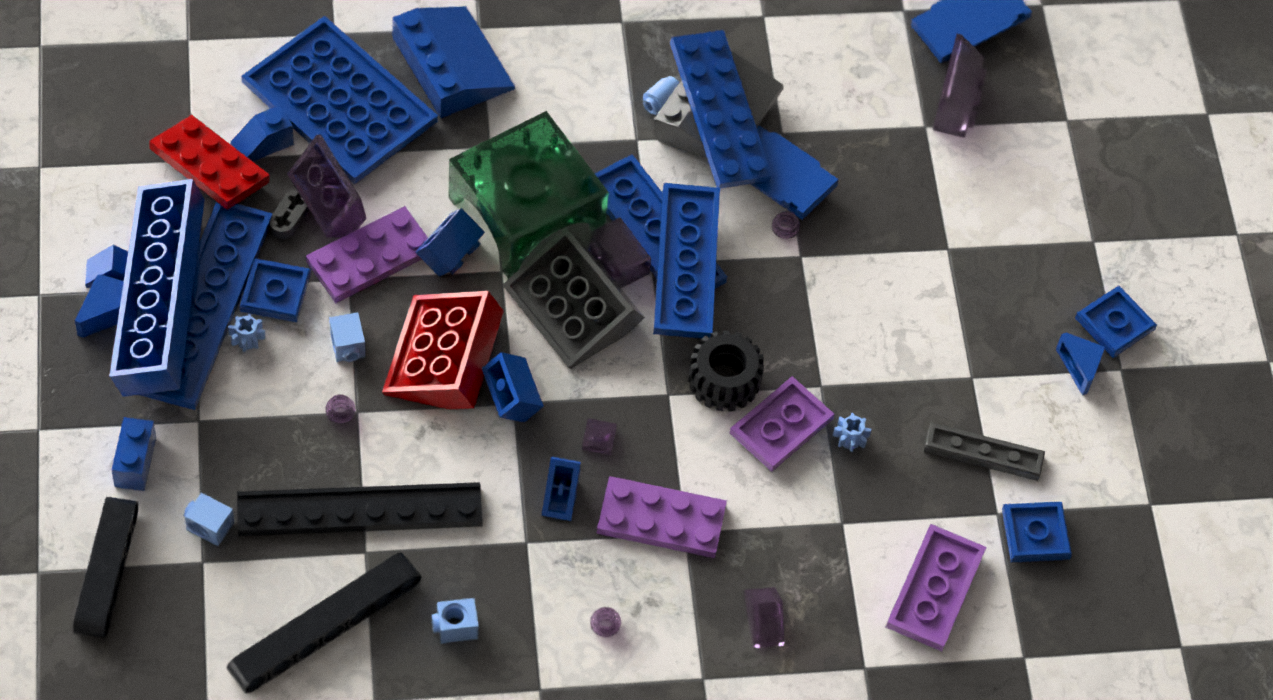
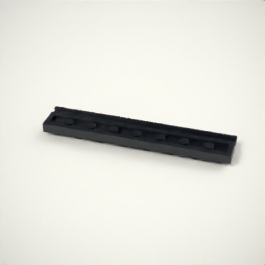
(359, 509)

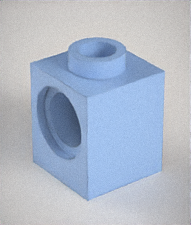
(347, 337)
(208, 519)
(462, 610)

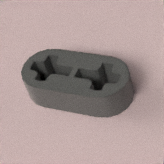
(284, 212)

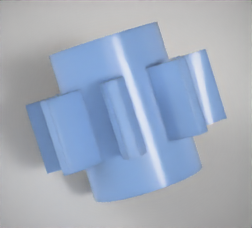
(246, 332)
(852, 432)

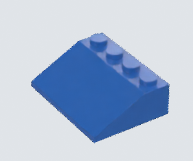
(450, 57)

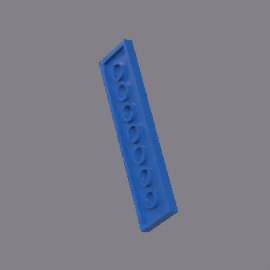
(221, 274)

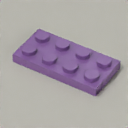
(368, 254)
(661, 517)
(935, 587)

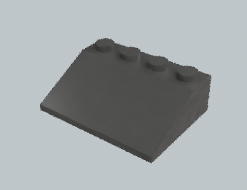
(676, 122)
(572, 299)

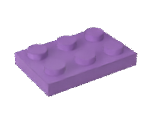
(781, 423)

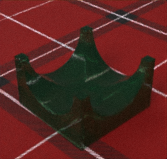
(527, 187)

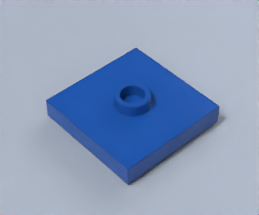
(275, 290)
(1115, 321)
(1036, 531)

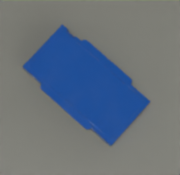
(972, 18)
(796, 178)

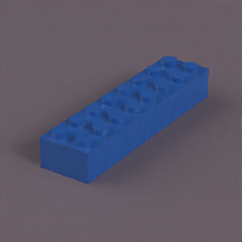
(157, 288)

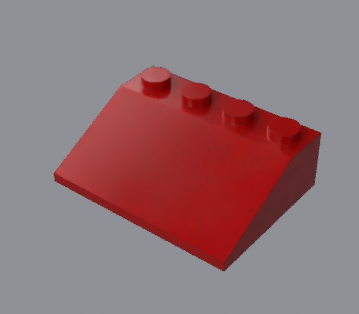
(444, 349)

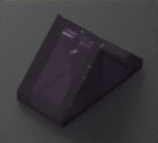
(765, 616)

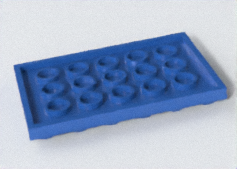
(341, 94)

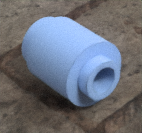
(659, 94)

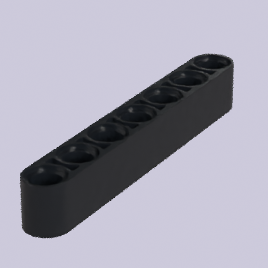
(323, 623)

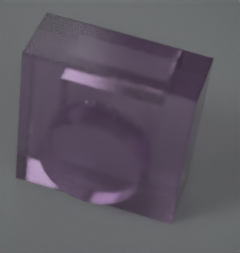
(599, 436)

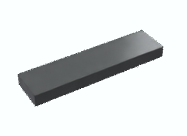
(984, 451)

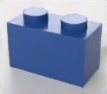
(450, 243)
(512, 387)
(133, 454)

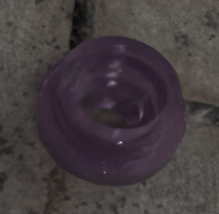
(788, 219)
(340, 401)
(607, 614)

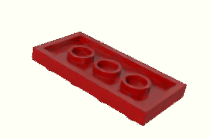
(209, 161)

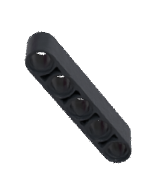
(105, 567)

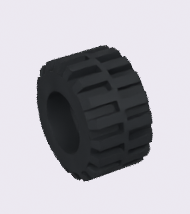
(730, 351)

